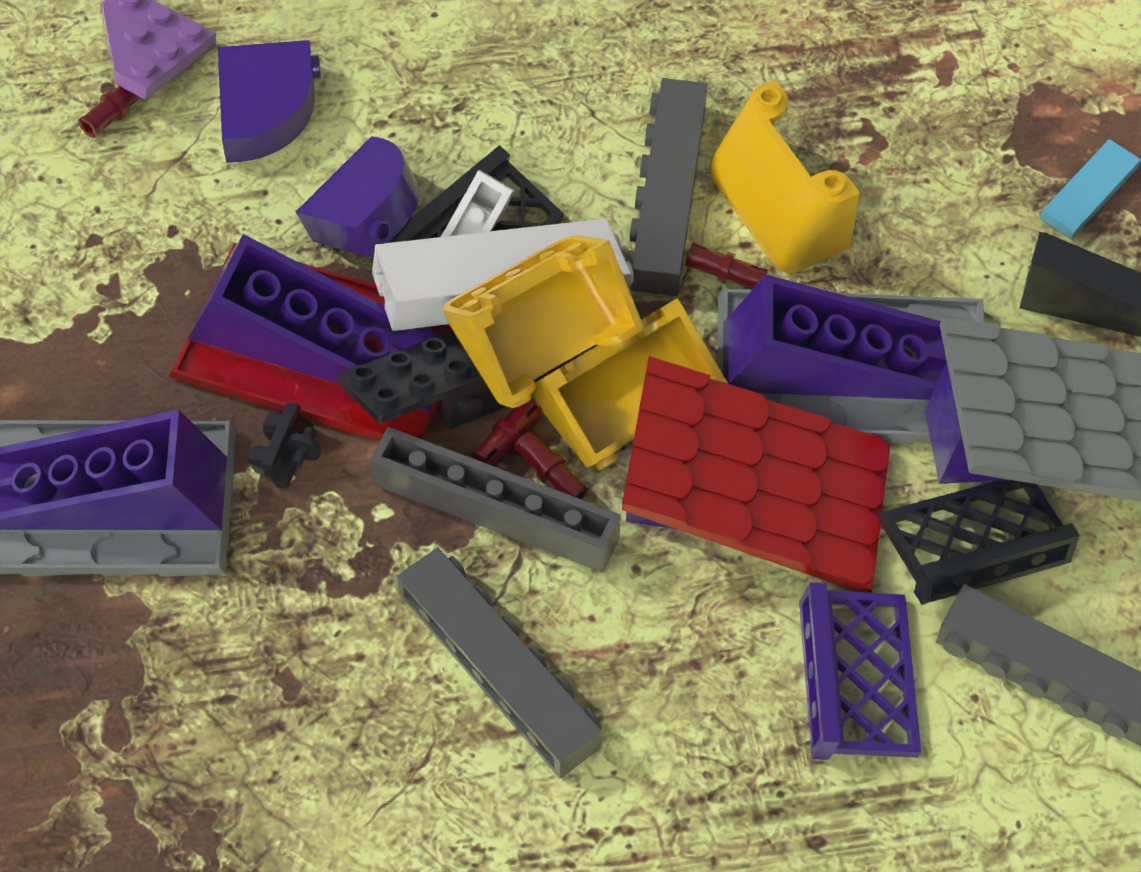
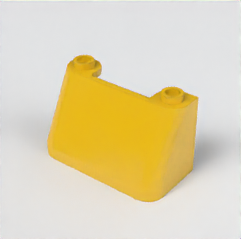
(783, 207)
(544, 315)
(600, 392)

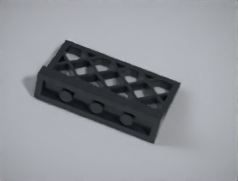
(437, 214)
(992, 560)

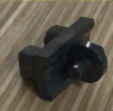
(289, 445)

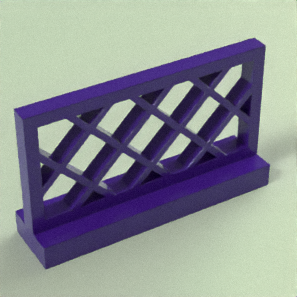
(822, 676)

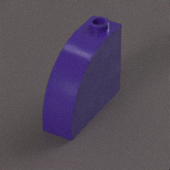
(265, 96)
(363, 200)

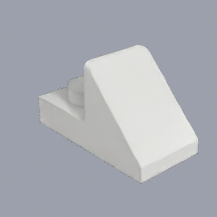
(480, 207)

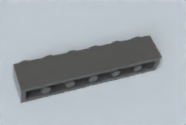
(668, 186)
(495, 499)
(500, 662)
(1044, 662)

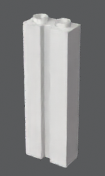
(428, 273)

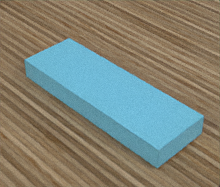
(1090, 189)

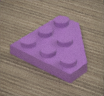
(151, 43)

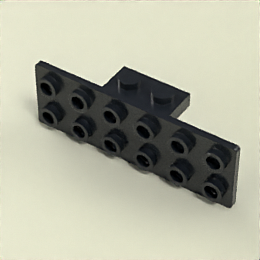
(420, 377)

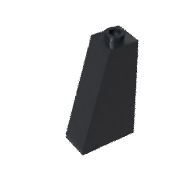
(1082, 287)

